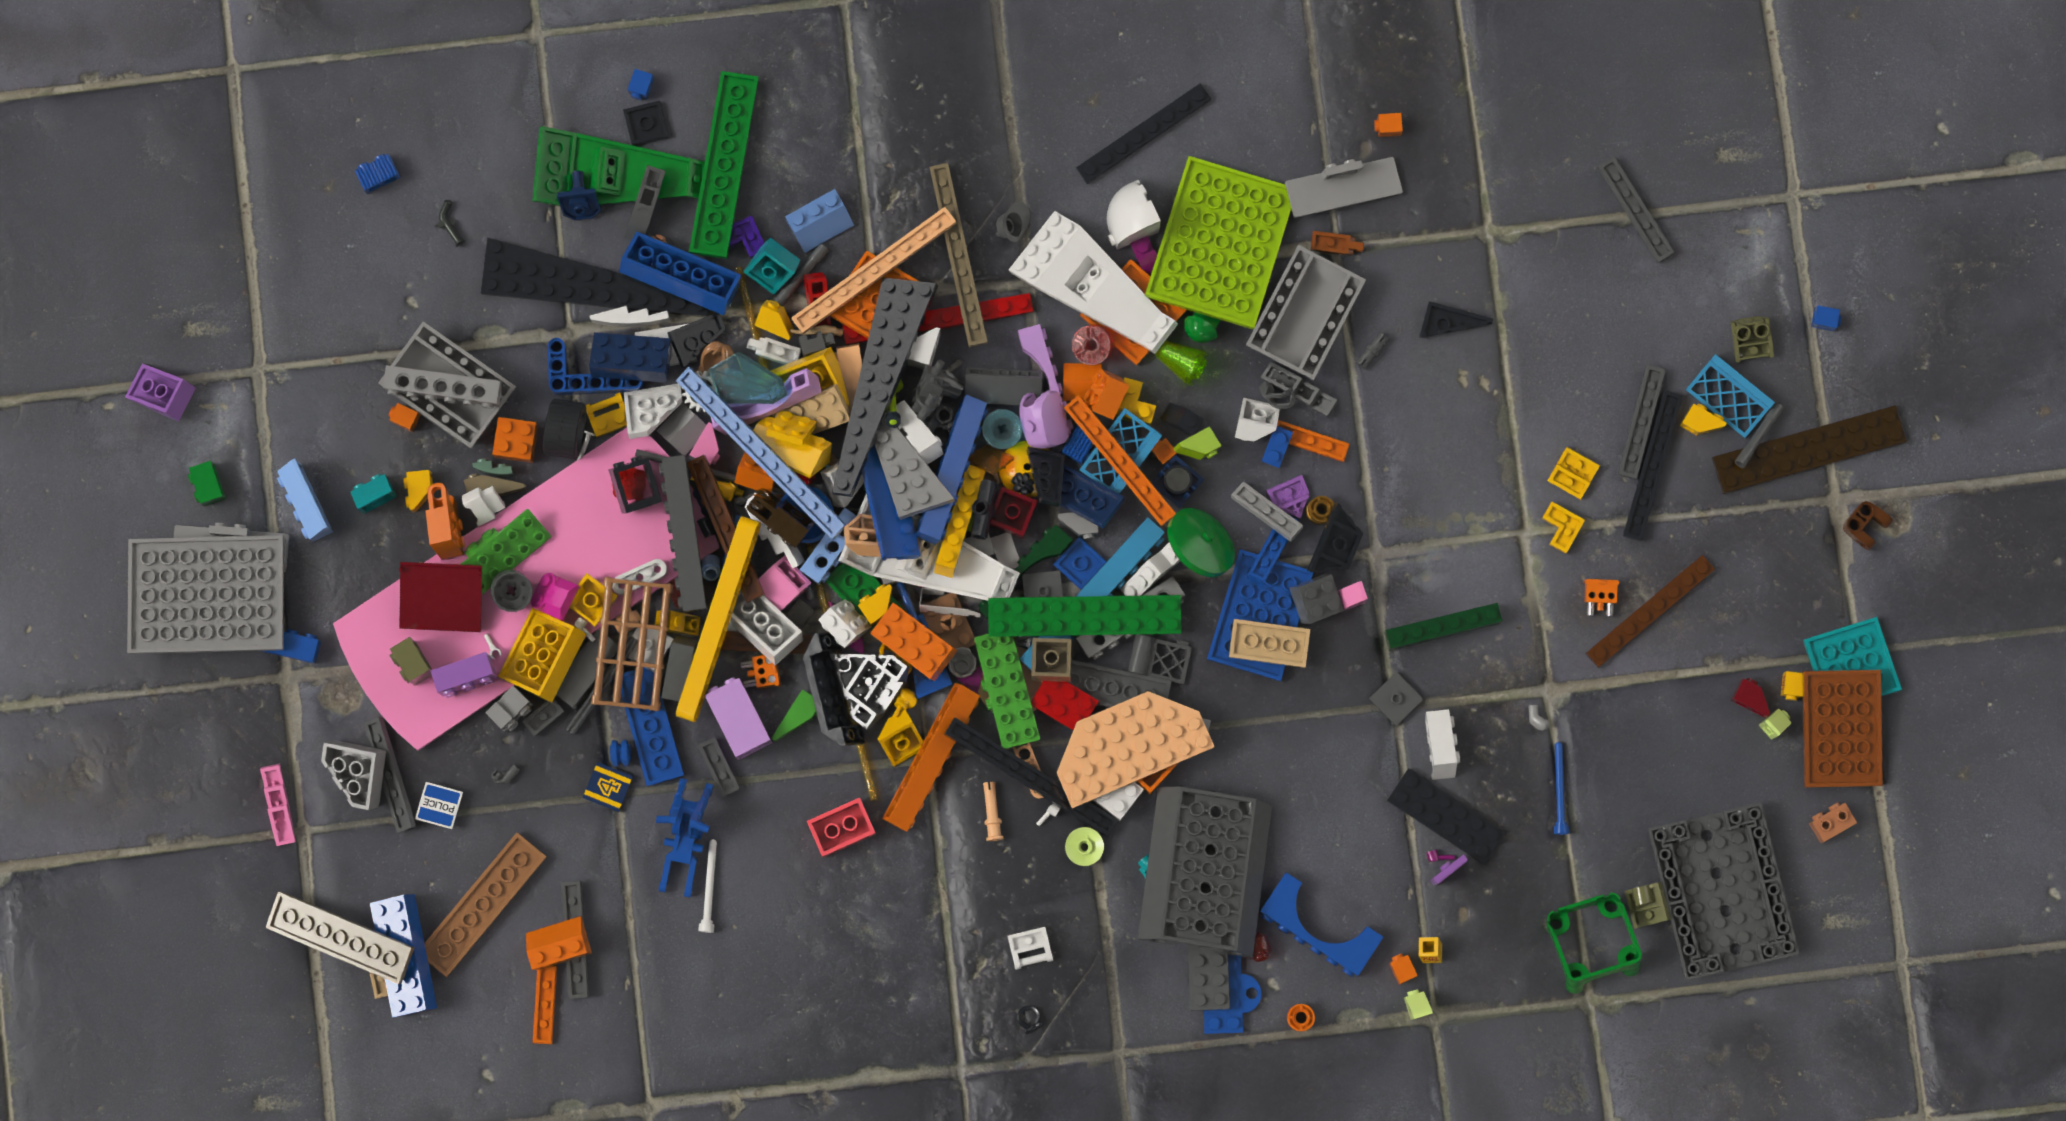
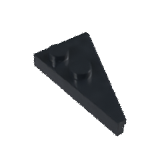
(1445, 319)

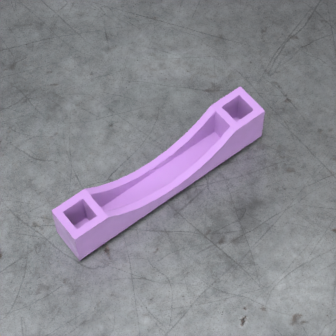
(1033, 344)
(798, 387)

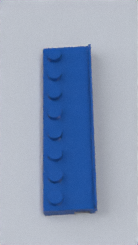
(894, 536)

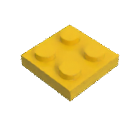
(791, 428)

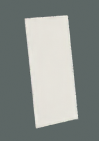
(1005, 550)

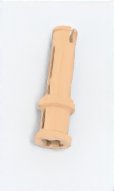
(992, 821)

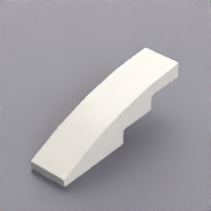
(623, 318)
(792, 554)

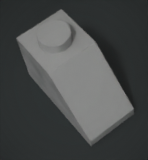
(1078, 525)

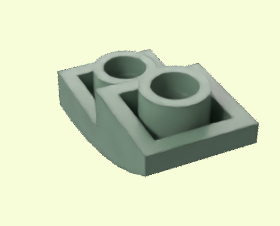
(487, 467)

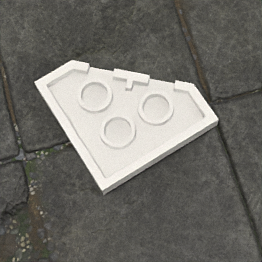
(649, 408)

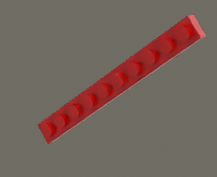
(952, 316)

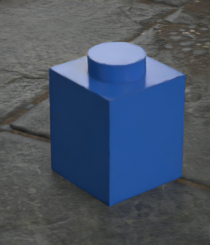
(640, 84)
(1826, 318)

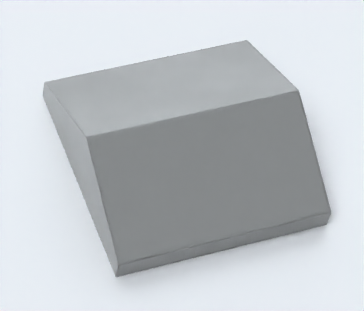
(682, 429)

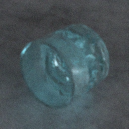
(992, 434)

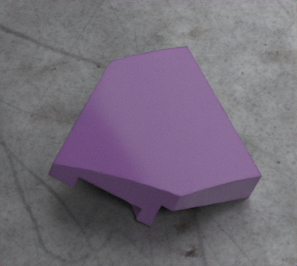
(1290, 495)

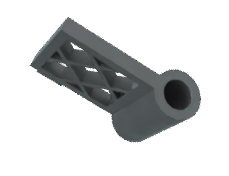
(1145, 651)

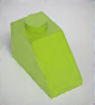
(1199, 445)

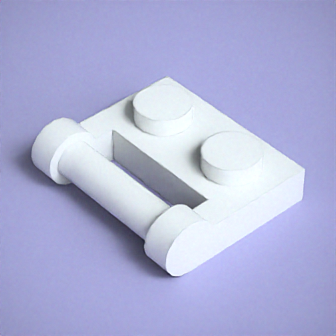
(1030, 941)

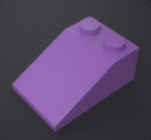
(160, 392)

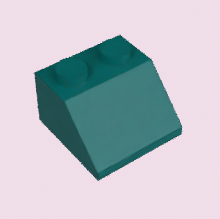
(772, 266)
(373, 493)

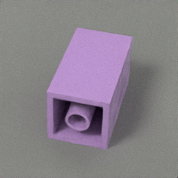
(738, 718)

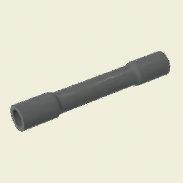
(814, 259)
(1748, 451)

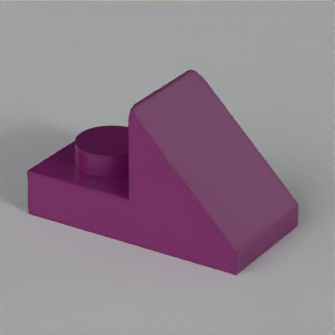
(1144, 254)

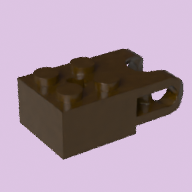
(780, 517)

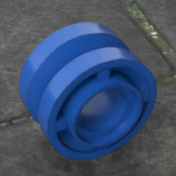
(620, 753)

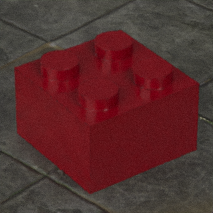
(1013, 512)

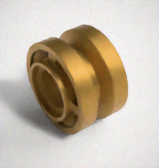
(1311, 509)

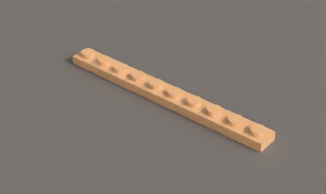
(873, 270)

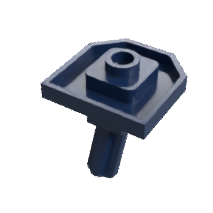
(579, 202)

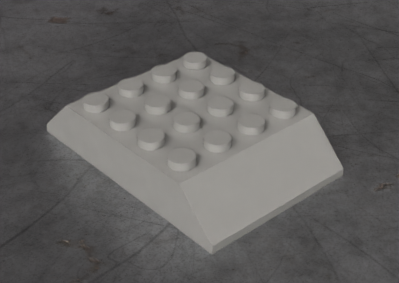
(1306, 312)
(436, 353)

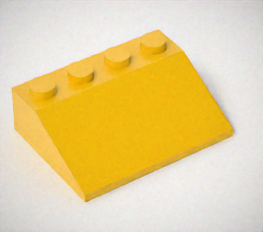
(822, 364)
(542, 655)

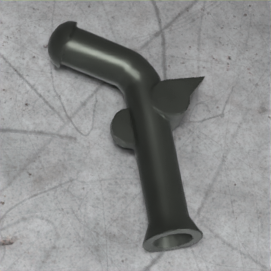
(447, 224)

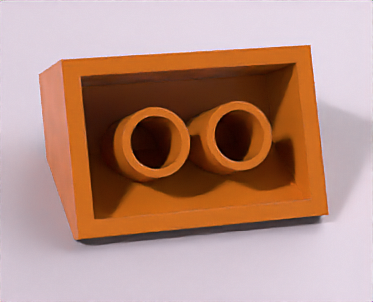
(557, 943)

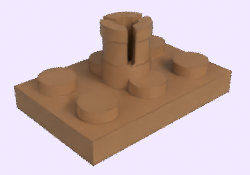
(950, 627)

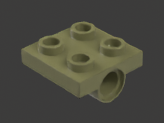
(1647, 905)

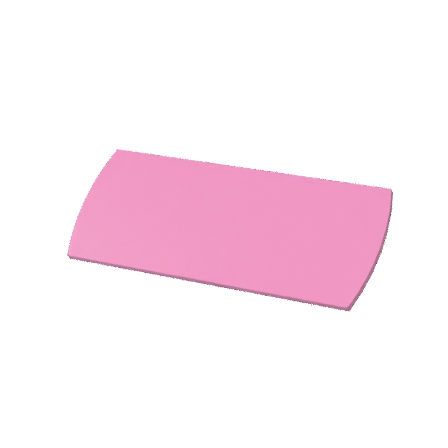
(585, 538)

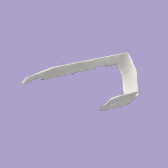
(943, 610)

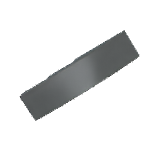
(1303, 391)

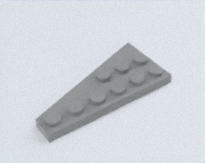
(907, 475)

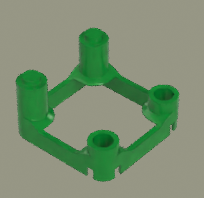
(1576, 973)

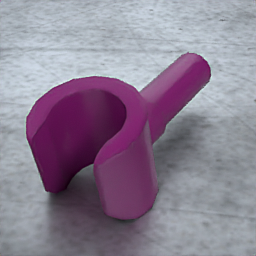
(1433, 856)

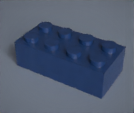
(630, 357)

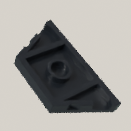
(1337, 542)

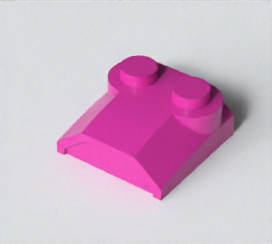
(554, 596)

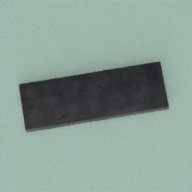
(1446, 816)

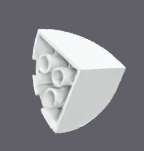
(1131, 216)

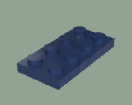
(1089, 498)

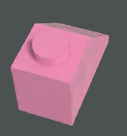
(707, 445)
(1353, 595)

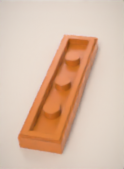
(1316, 442)
(545, 1005)

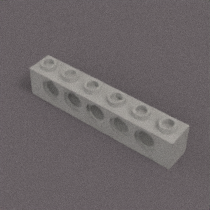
(394, 375)
(1094, 651)

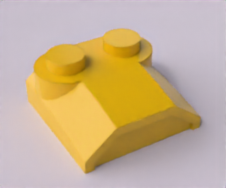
(590, 598)

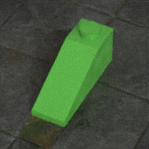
(799, 714)

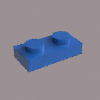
(1277, 446)

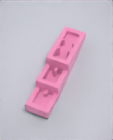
(278, 804)

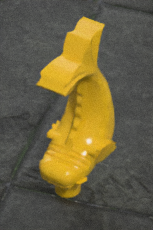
(728, 489)

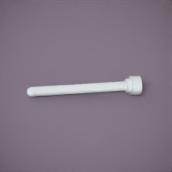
(707, 924)

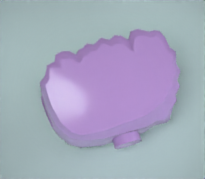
(1044, 420)

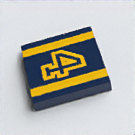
(608, 787)

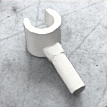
(580, 624)
(492, 647)
(1052, 809)

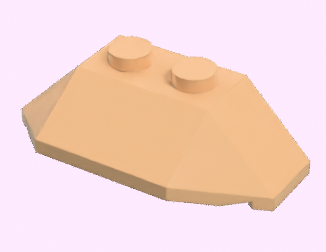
(861, 536)

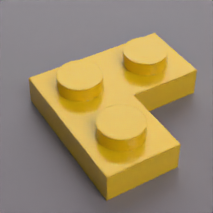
(1567, 524)

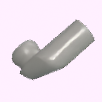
(1536, 720)

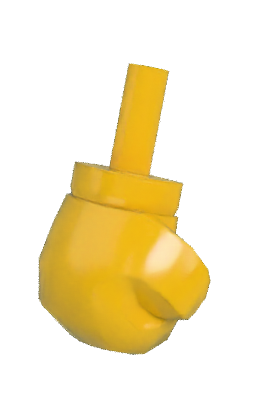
(905, 700)

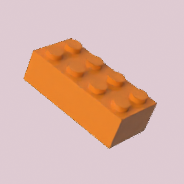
(913, 642)

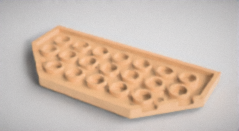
(1129, 745)

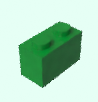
(206, 483)

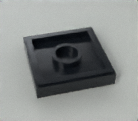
(646, 123)

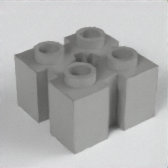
(510, 709)

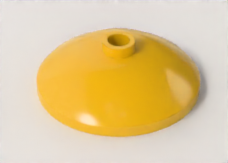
(1020, 456)

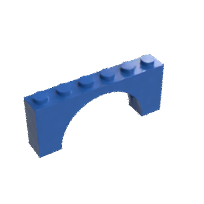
(1282, 910)

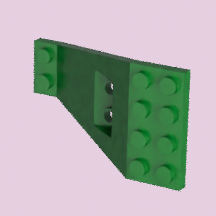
(565, 152)

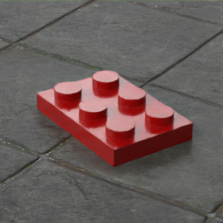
(1063, 702)

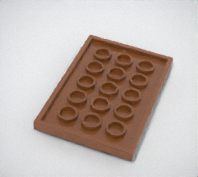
(1842, 728)

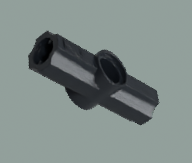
(984, 502)

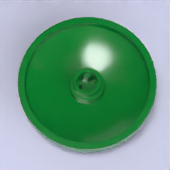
(1201, 542)

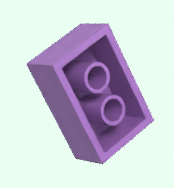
(464, 674)

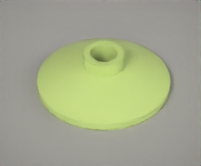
(1079, 837)

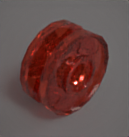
(1082, 349)

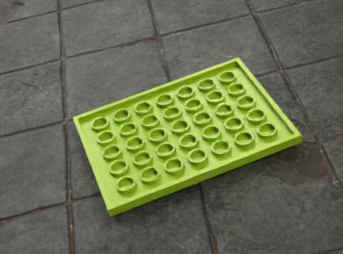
(1220, 243)

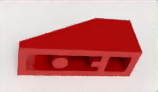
(815, 287)

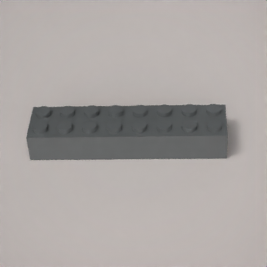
(684, 534)

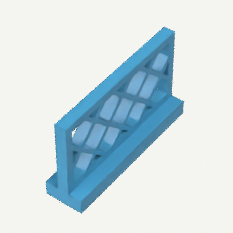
(1743, 386)
(1138, 456)

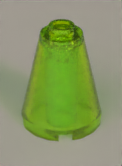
(1182, 360)

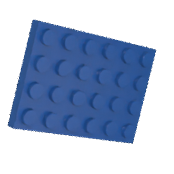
(1257, 603)

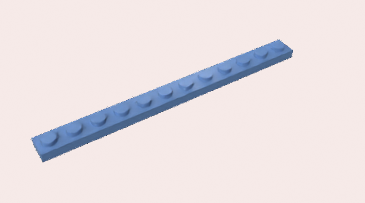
(761, 453)

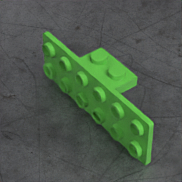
(506, 548)
(1006, 690)

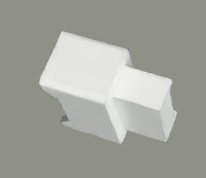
(483, 504)

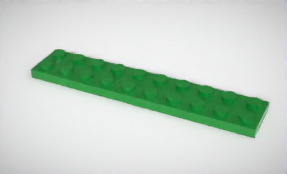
(724, 165)
(1084, 615)

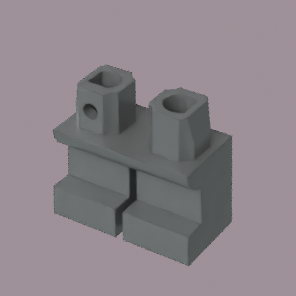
(816, 344)

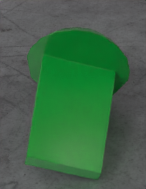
(1201, 328)

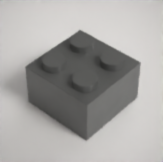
(1316, 599)

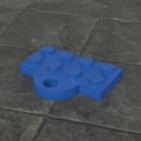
(1232, 1020)

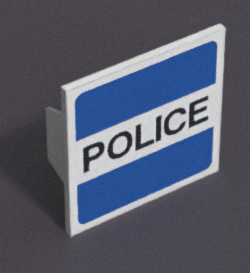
(439, 805)

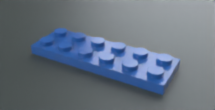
(651, 732)

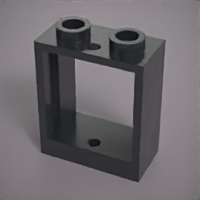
(617, 484)

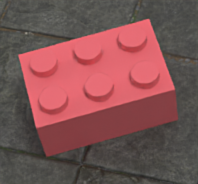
(841, 827)

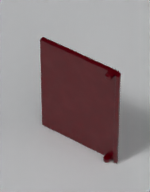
(440, 596)

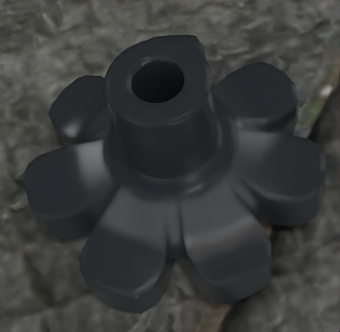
(1022, 484)

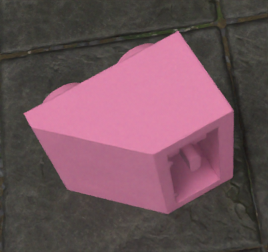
(783, 583)

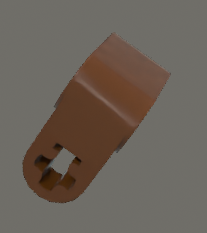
(1861, 520)

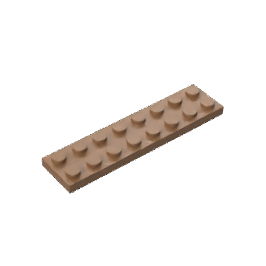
(482, 904)

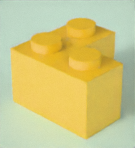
(1140, 409)

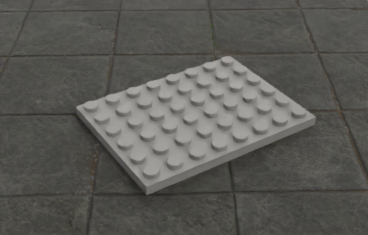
(205, 594)

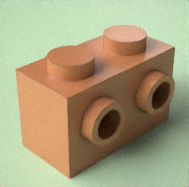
(1832, 822)

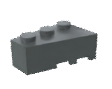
(678, 666)

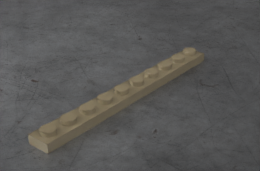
(959, 258)

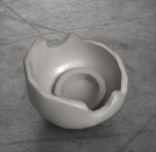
(962, 663)

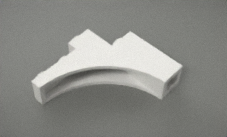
(1150, 572)

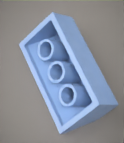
(304, 501)

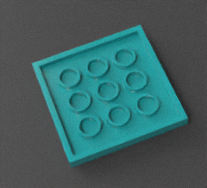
(1854, 648)

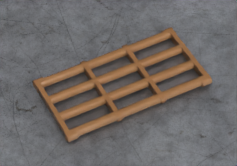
(639, 663)

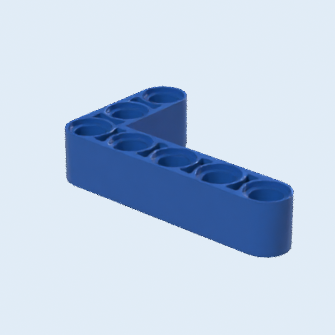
(568, 380)

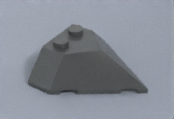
(870, 684)

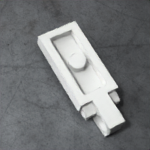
(774, 350)

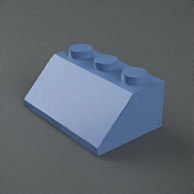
(819, 221)

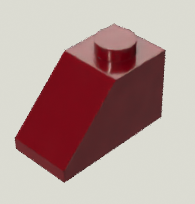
(1751, 697)

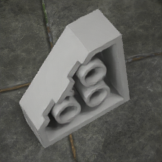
(356, 771)

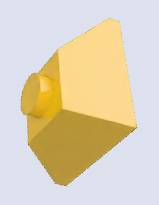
(900, 738)

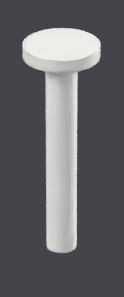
(585, 443)

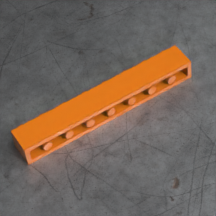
(930, 759)

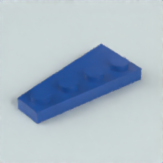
(924, 685)

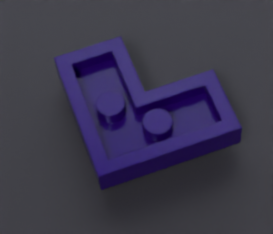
(748, 233)

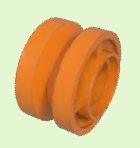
(1310, 1017)

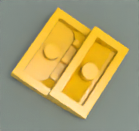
(1573, 473)

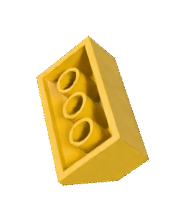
(801, 459)

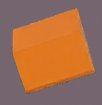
(1077, 379)

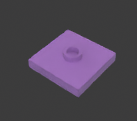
(1447, 869)

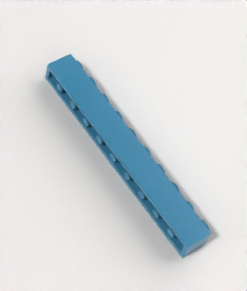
(1116, 570)

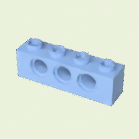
(810, 567)

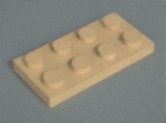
(826, 408)
(1269, 643)

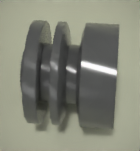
(522, 591)

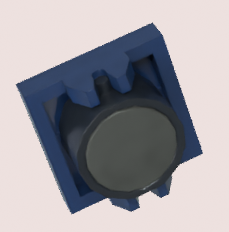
(1177, 481)

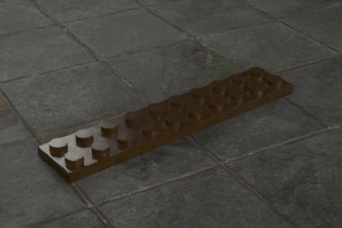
(1811, 449)

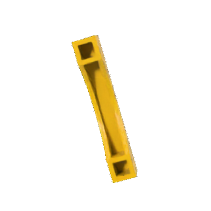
(959, 522)

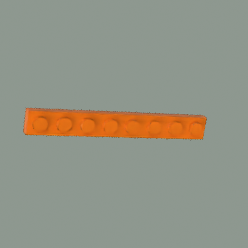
(1120, 460)

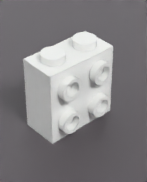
(844, 623)

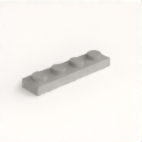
(1267, 511)

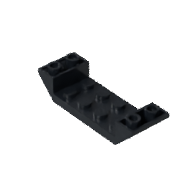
(825, 691)

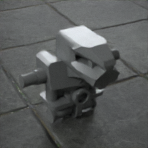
(932, 387)

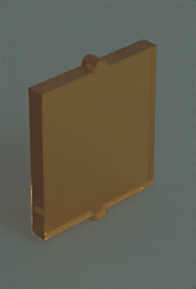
(991, 459)

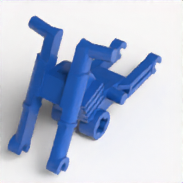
(687, 828)

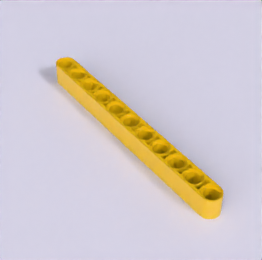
(718, 619)

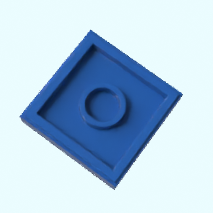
(1080, 563)

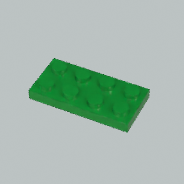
(854, 585)

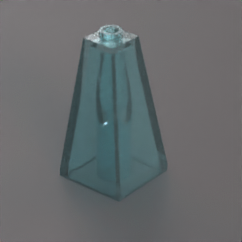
(746, 382)

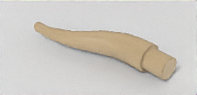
(824, 330)

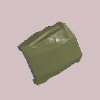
(1751, 338)

